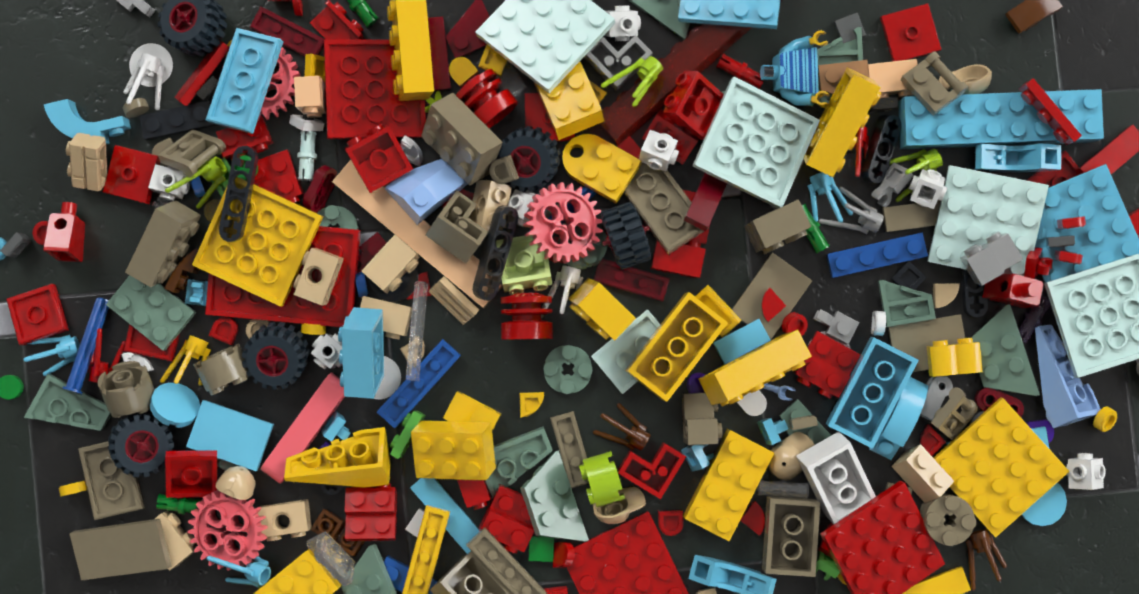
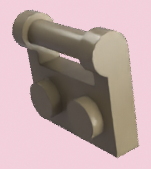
(928, 88)
(189, 146)
(948, 419)

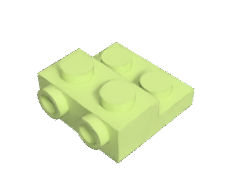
(525, 267)

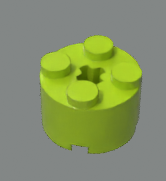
(602, 479)

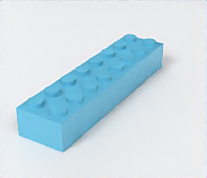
(997, 120)

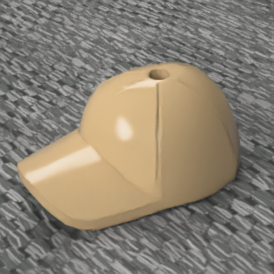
(975, 76)
(786, 452)
(236, 483)
(619, 511)

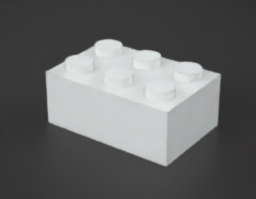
(836, 477)

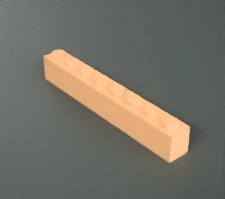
(391, 215)

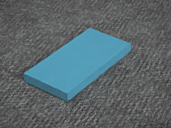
(244, 80)

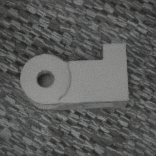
(937, 391)

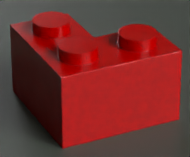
(652, 476)

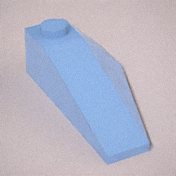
(425, 189)
(1063, 395)

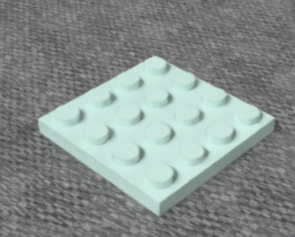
(545, 35)
(756, 142)
(982, 205)
(1098, 315)

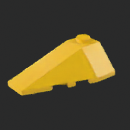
(349, 462)

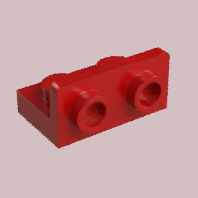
(334, 25)
(685, 137)
(234, 138)

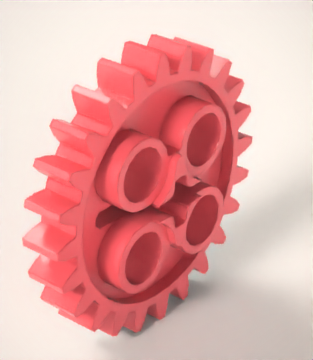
(284, 90)
(543, 229)
(225, 548)

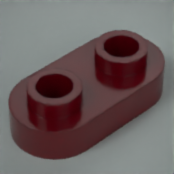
(319, 189)
(981, 394)

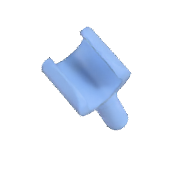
(779, 390)

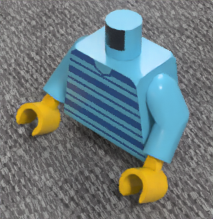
(796, 72)

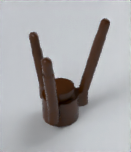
(636, 437)
(983, 542)

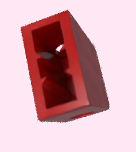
(65, 234)
(1021, 290)

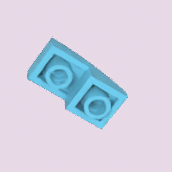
(741, 341)

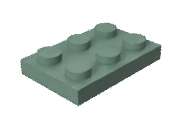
(151, 311)

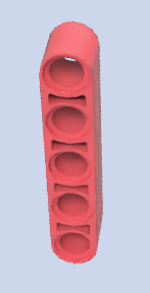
(305, 426)

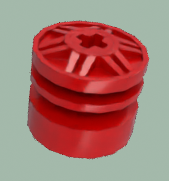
(481, 96)
(526, 317)

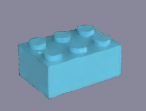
(362, 352)

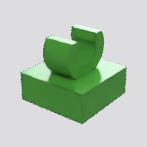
(826, 565)

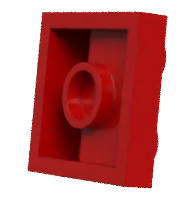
(693, 103)
(378, 157)
(279, 176)
(827, 366)
(190, 473)
(370, 513)
(508, 519)

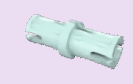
(307, 156)

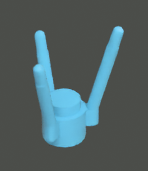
(824, 184)
(65, 349)
(256, 573)

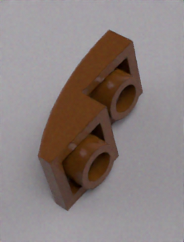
(1031, 13)
(179, 278)
(335, 528)

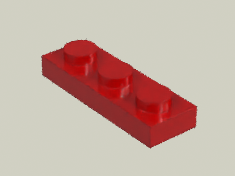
(1049, 112)

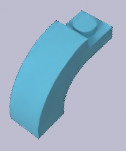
(69, 122)
(1018, 158)
(902, 419)
(730, 576)

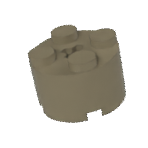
(222, 369)
(126, 389)
(960, 519)

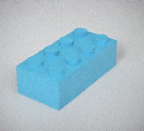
(872, 392)

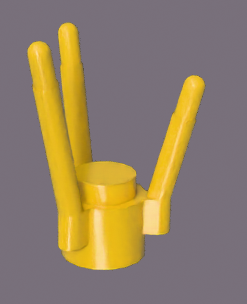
(191, 348)

